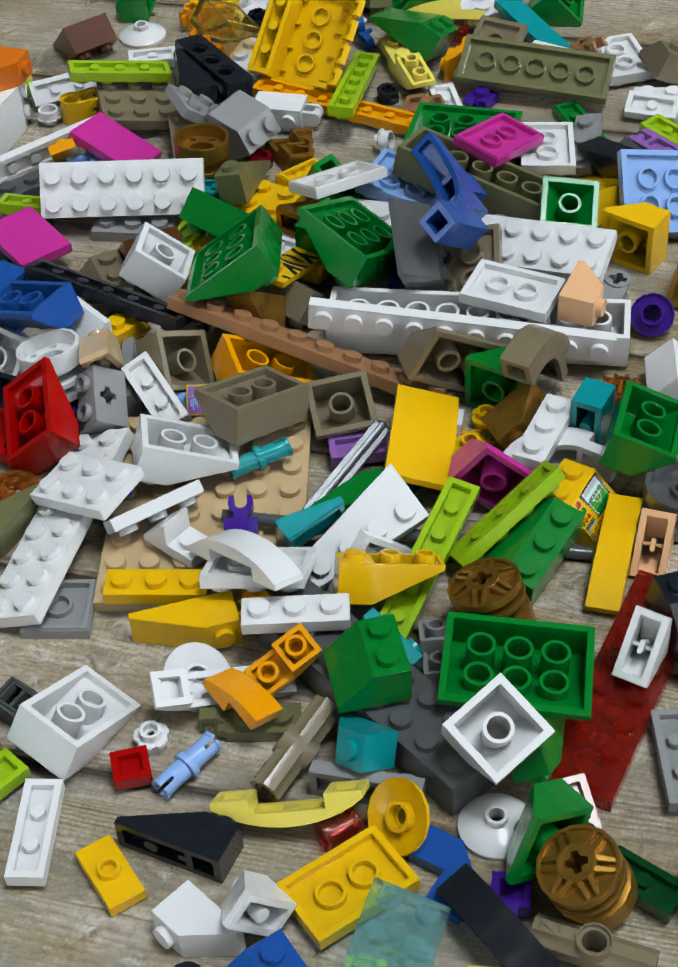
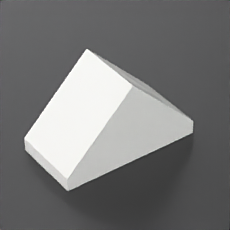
(643, 647)

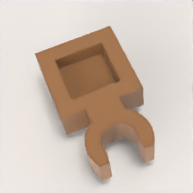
(589, 43)
(412, 101)

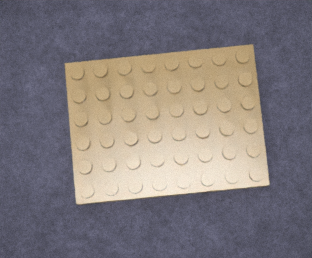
(275, 490)

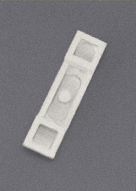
(267, 562)
(184, 690)

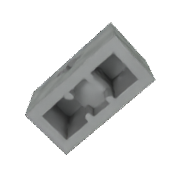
(101, 400)

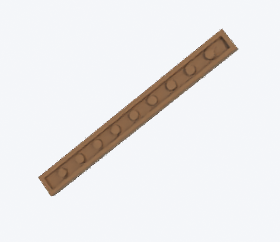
(294, 343)

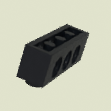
(217, 65)

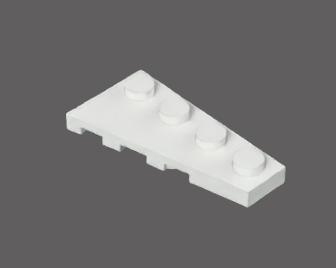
(383, 509)

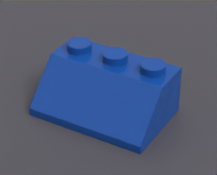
(39, 304)

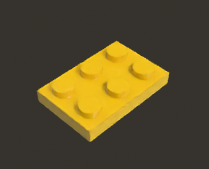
(335, 885)

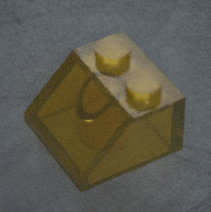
(223, 21)

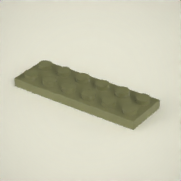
(536, 68)

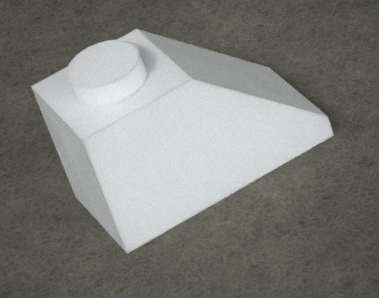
(256, 905)
(194, 925)

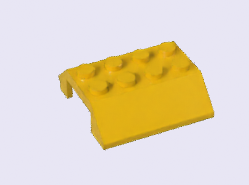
(306, 41)

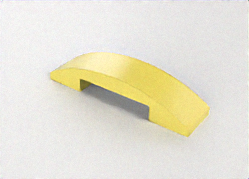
(244, 806)

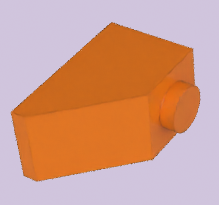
(14, 67)

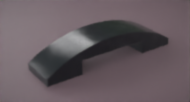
(493, 921)

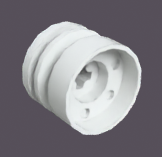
(61, 348)

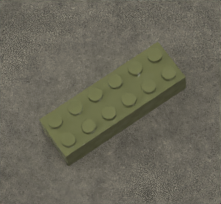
(509, 187)

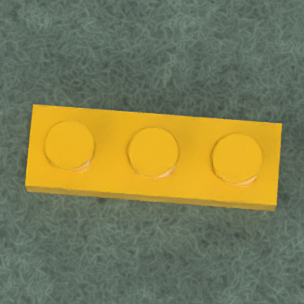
(151, 586)

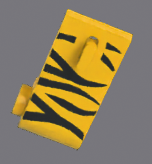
(300, 264)

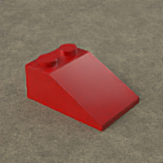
(38, 419)

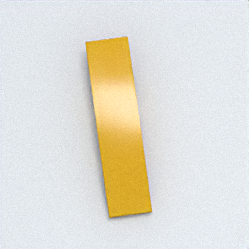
(613, 554)

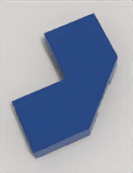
(444, 856)

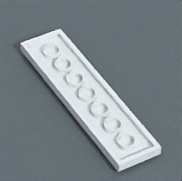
(51, 544)

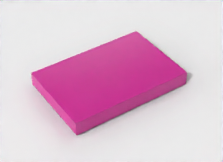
(498, 139)
(112, 141)
(29, 237)

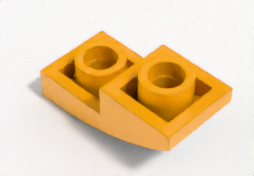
(450, 61)
(63, 149)
(286, 660)
(245, 695)

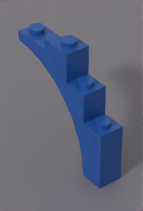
(459, 210)

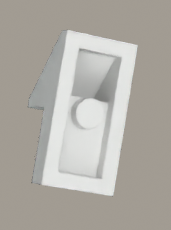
(174, 536)

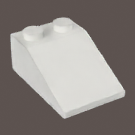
(13, 116)
(179, 451)
(71, 721)

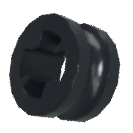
(388, 94)

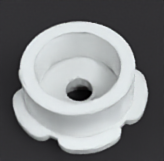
(49, 114)
(384, 139)
(155, 743)

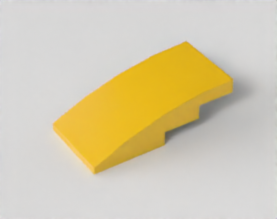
(422, 436)

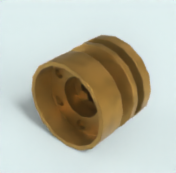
(205, 142)
(490, 588)
(598, 893)

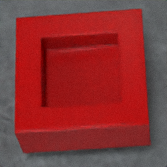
(131, 768)

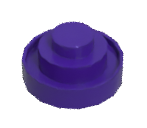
(652, 315)

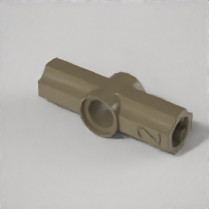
(296, 748)
(569, 944)

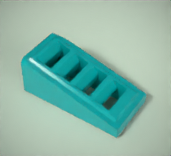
(307, 523)

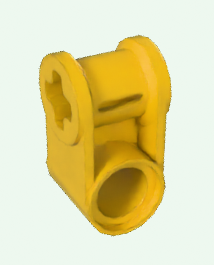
(78, 105)

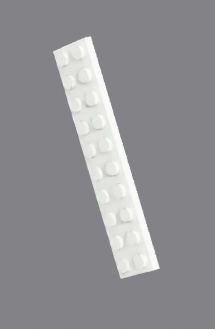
(541, 244)

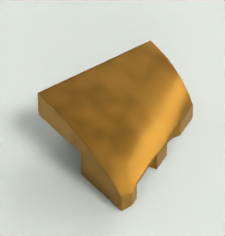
(292, 150)

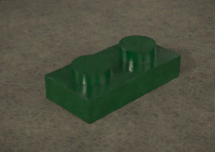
(656, 887)

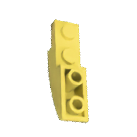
(451, 9)
(404, 65)

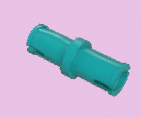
(262, 456)

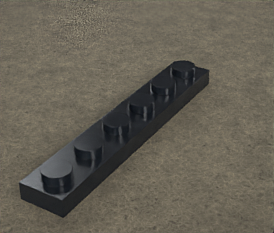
(108, 294)

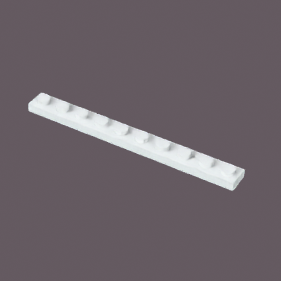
(400, 322)

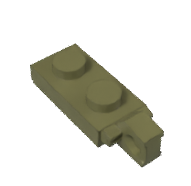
(234, 729)

